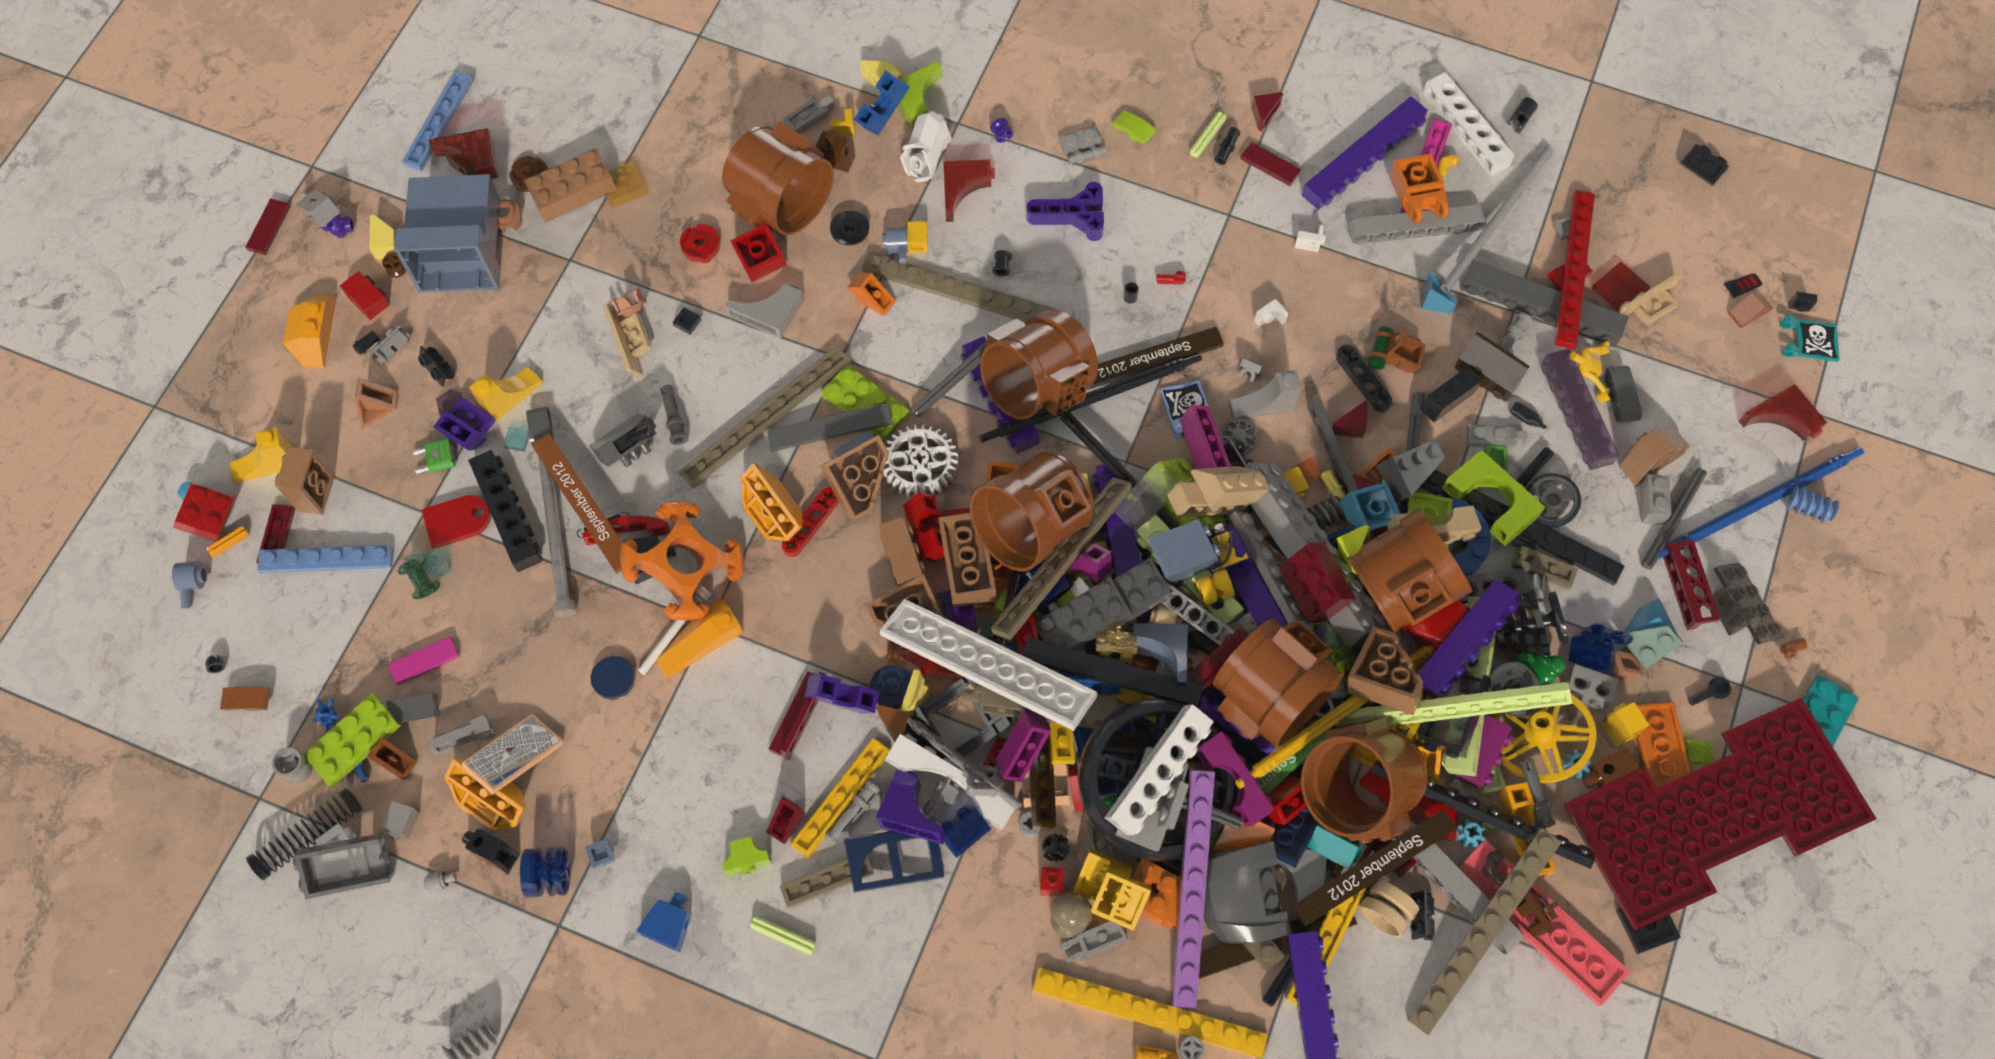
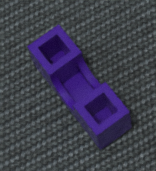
(831, 691)

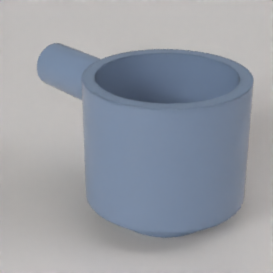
(896, 242)
(188, 577)

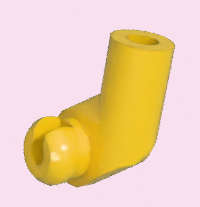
(1447, 161)

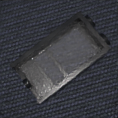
(1454, 734)

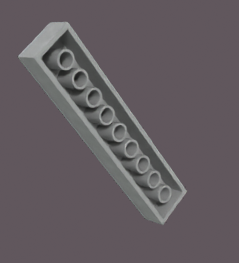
(1295, 527)

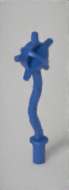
(325, 715)

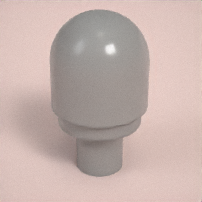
(438, 880)

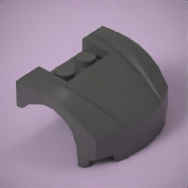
(1243, 895)

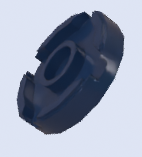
(612, 677)
(892, 684)

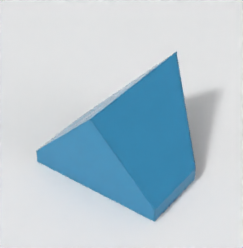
(1435, 299)
(1650, 617)

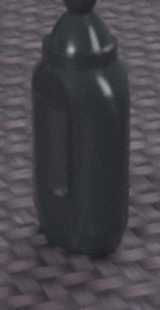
(1526, 415)

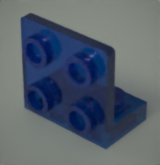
(1597, 647)

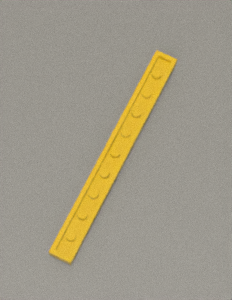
(1150, 1013)

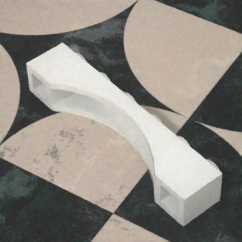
(910, 756)

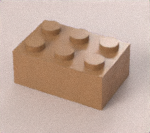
(304, 480)
(901, 551)

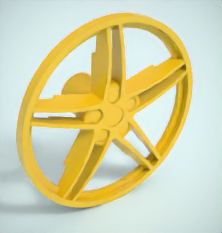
(1543, 732)

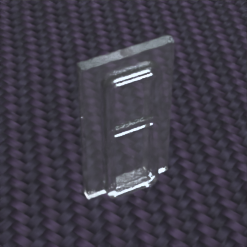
(1146, 498)

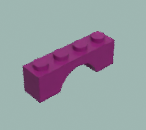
(1093, 563)
(1251, 801)

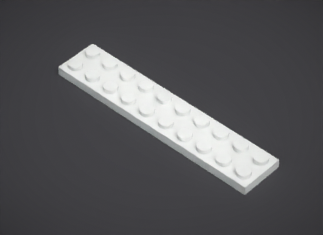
(989, 664)

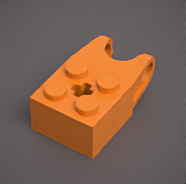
(1419, 186)
(1164, 906)

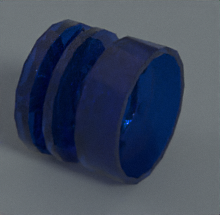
(545, 871)

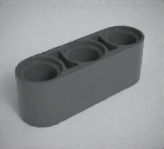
(1623, 394)

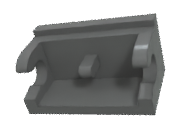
(414, 707)

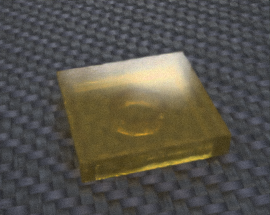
(628, 185)

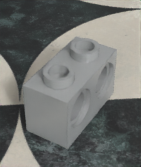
(1590, 682)

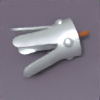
(1538, 591)

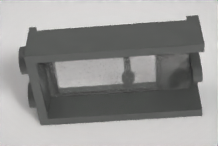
(343, 865)

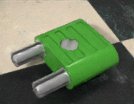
(439, 455)

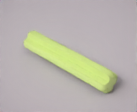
(1207, 134)
(783, 935)

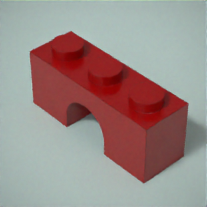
(920, 514)

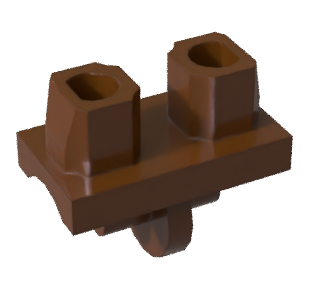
(1529, 906)

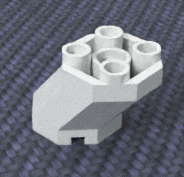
(925, 146)

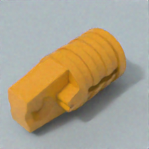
(1145, 1052)

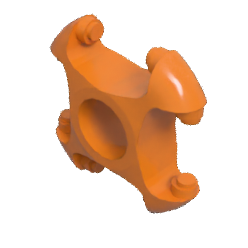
(686, 537)

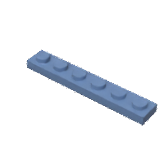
(438, 120)
(325, 559)

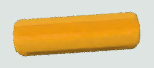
(227, 541)

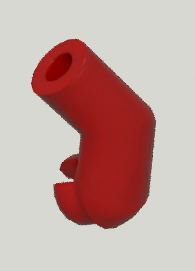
(1173, 279)

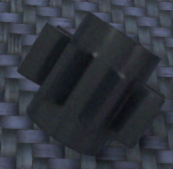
(1055, 847)

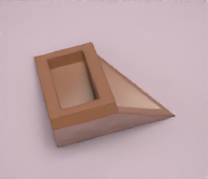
(373, 401)
(1626, 666)

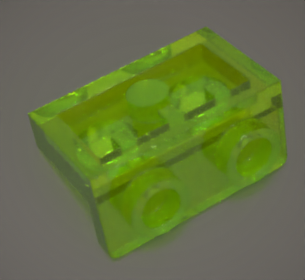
(1344, 660)

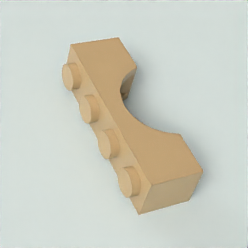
(1459, 525)

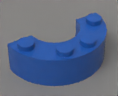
(1476, 550)

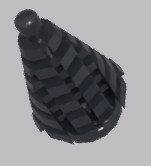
(1538, 622)

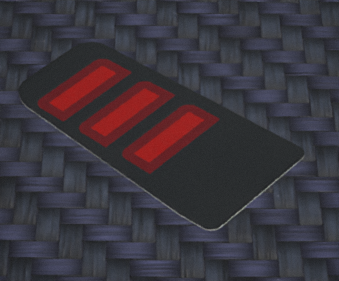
(1743, 285)

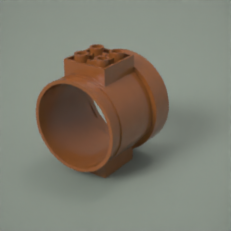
(777, 179)
(1039, 364)
(1031, 510)
(1410, 572)
(1276, 681)
(1332, 796)

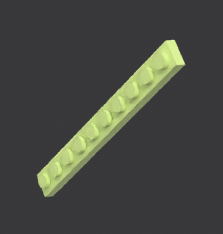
(1469, 705)

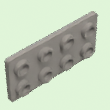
(1166, 813)

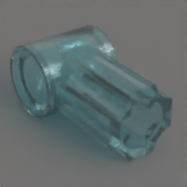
(431, 560)

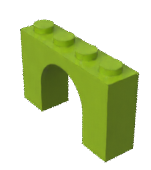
(1485, 472)

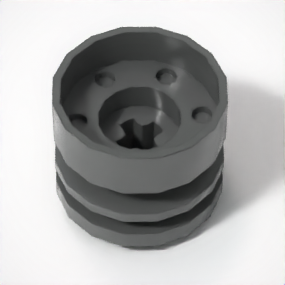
(1514, 676)

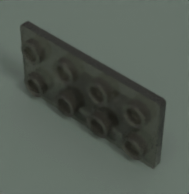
(1742, 606)

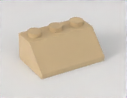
(1230, 485)

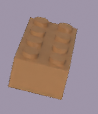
(570, 185)
(966, 562)

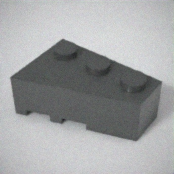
(1410, 469)

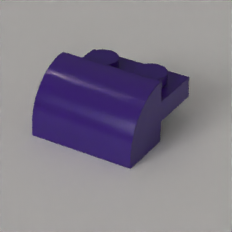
(465, 424)

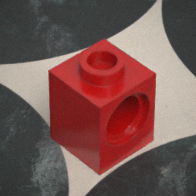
(1052, 881)

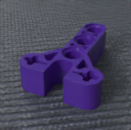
(1081, 219)

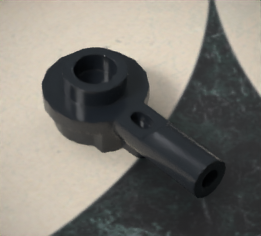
(1717, 687)

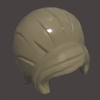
(1070, 914)

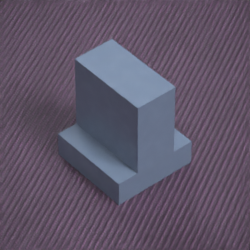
(450, 233)

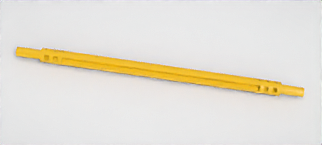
(1323, 724)

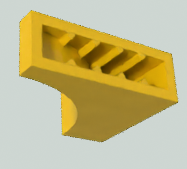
(500, 396)
(263, 460)

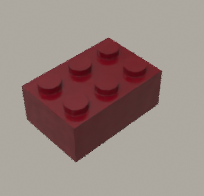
(1317, 582)

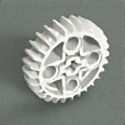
(944, 449)

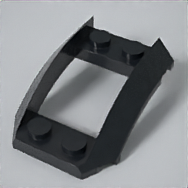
(994, 723)

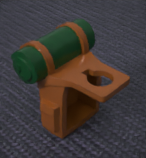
(1397, 350)

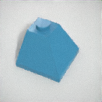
(1370, 506)

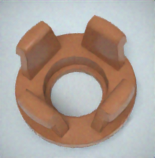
(512, 219)
(630, 303)

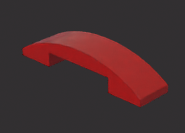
(626, 524)

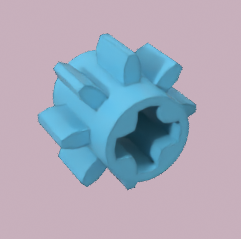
(1570, 762)
(1476, 833)

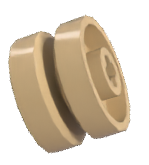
(1388, 908)

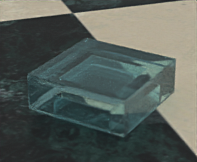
(516, 439)

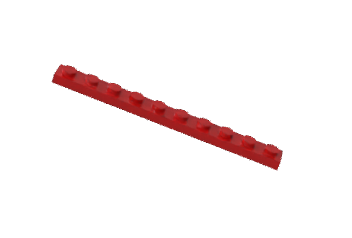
(1574, 270)

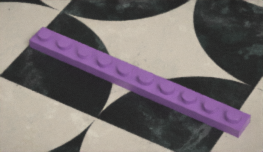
(1193, 888)

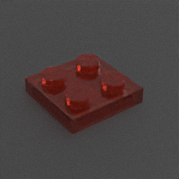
(1620, 286)

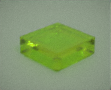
(1698, 752)

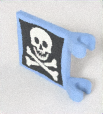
(1178, 400)

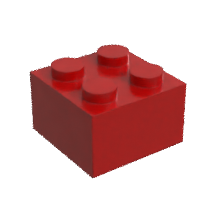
(758, 252)
(203, 512)

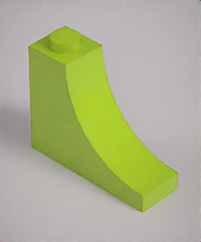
(919, 81)

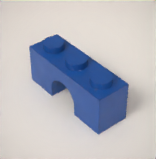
(876, 116)

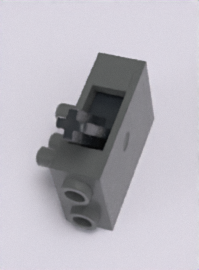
(625, 440)

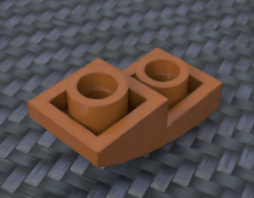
(245, 698)

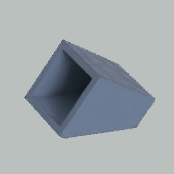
(1184, 551)

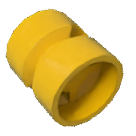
(1215, 587)

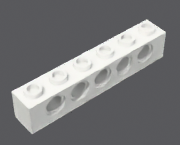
(1468, 124)
(1120, 813)

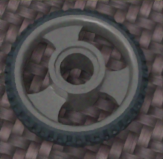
(1571, 493)

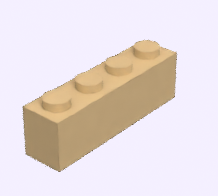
(1189, 501)

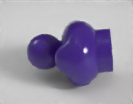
(339, 226)

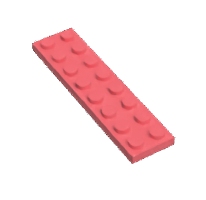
(1568, 947)

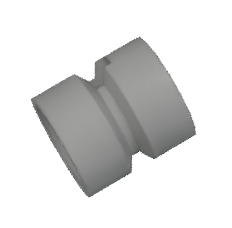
(291, 765)

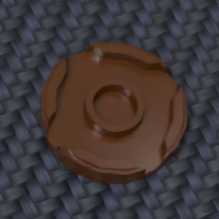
(524, 169)

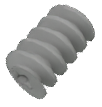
(472, 1043)

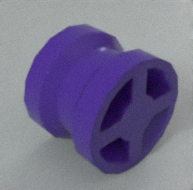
(1001, 130)

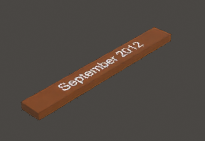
(580, 499)

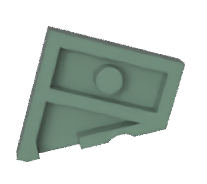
(1653, 643)

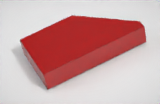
(1073, 781)

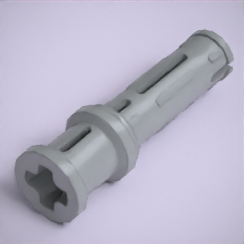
(1516, 330)
(860, 804)

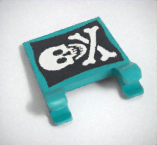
(1813, 338)

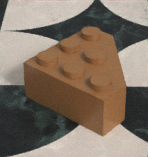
(1653, 453)
(857, 476)
(918, 591)
(1385, 673)

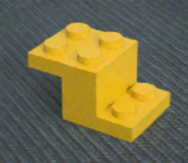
(1112, 889)

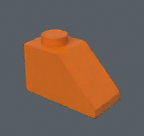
(871, 293)

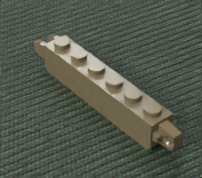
(996, 704)

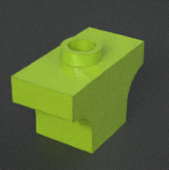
(745, 857)

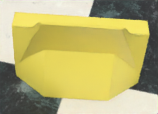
(917, 692)

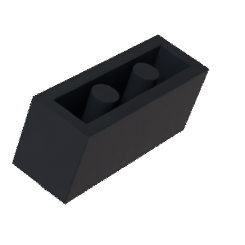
(1451, 394)

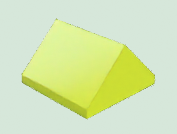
(1351, 544)

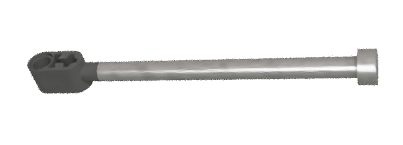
(540, 425)

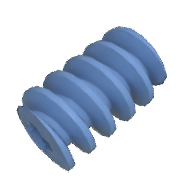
(1813, 504)

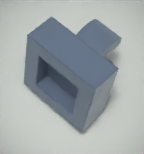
(600, 854)

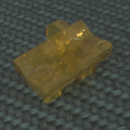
(1116, 642)

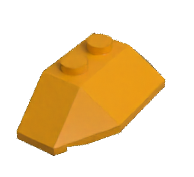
(310, 329)
(769, 504)
(494, 811)

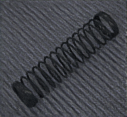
(257, 865)

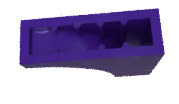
(901, 812)

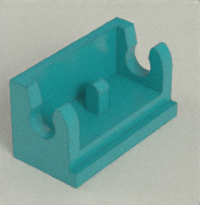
(1335, 847)

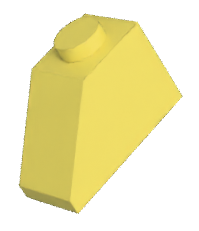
(874, 70)
(381, 238)

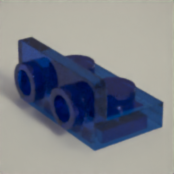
(964, 830)

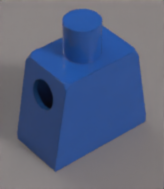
(667, 923)

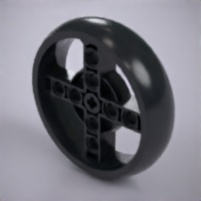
(1096, 765)

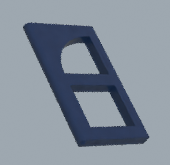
(860, 846)

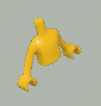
(1592, 367)

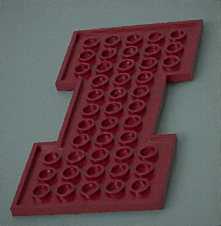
(1664, 838)

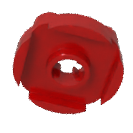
(700, 253)

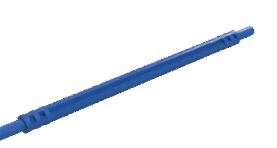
(1766, 499)

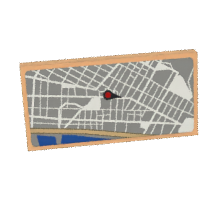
(512, 754)

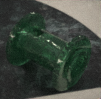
(419, 577)

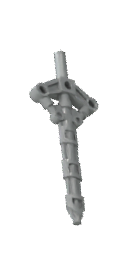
(972, 771)

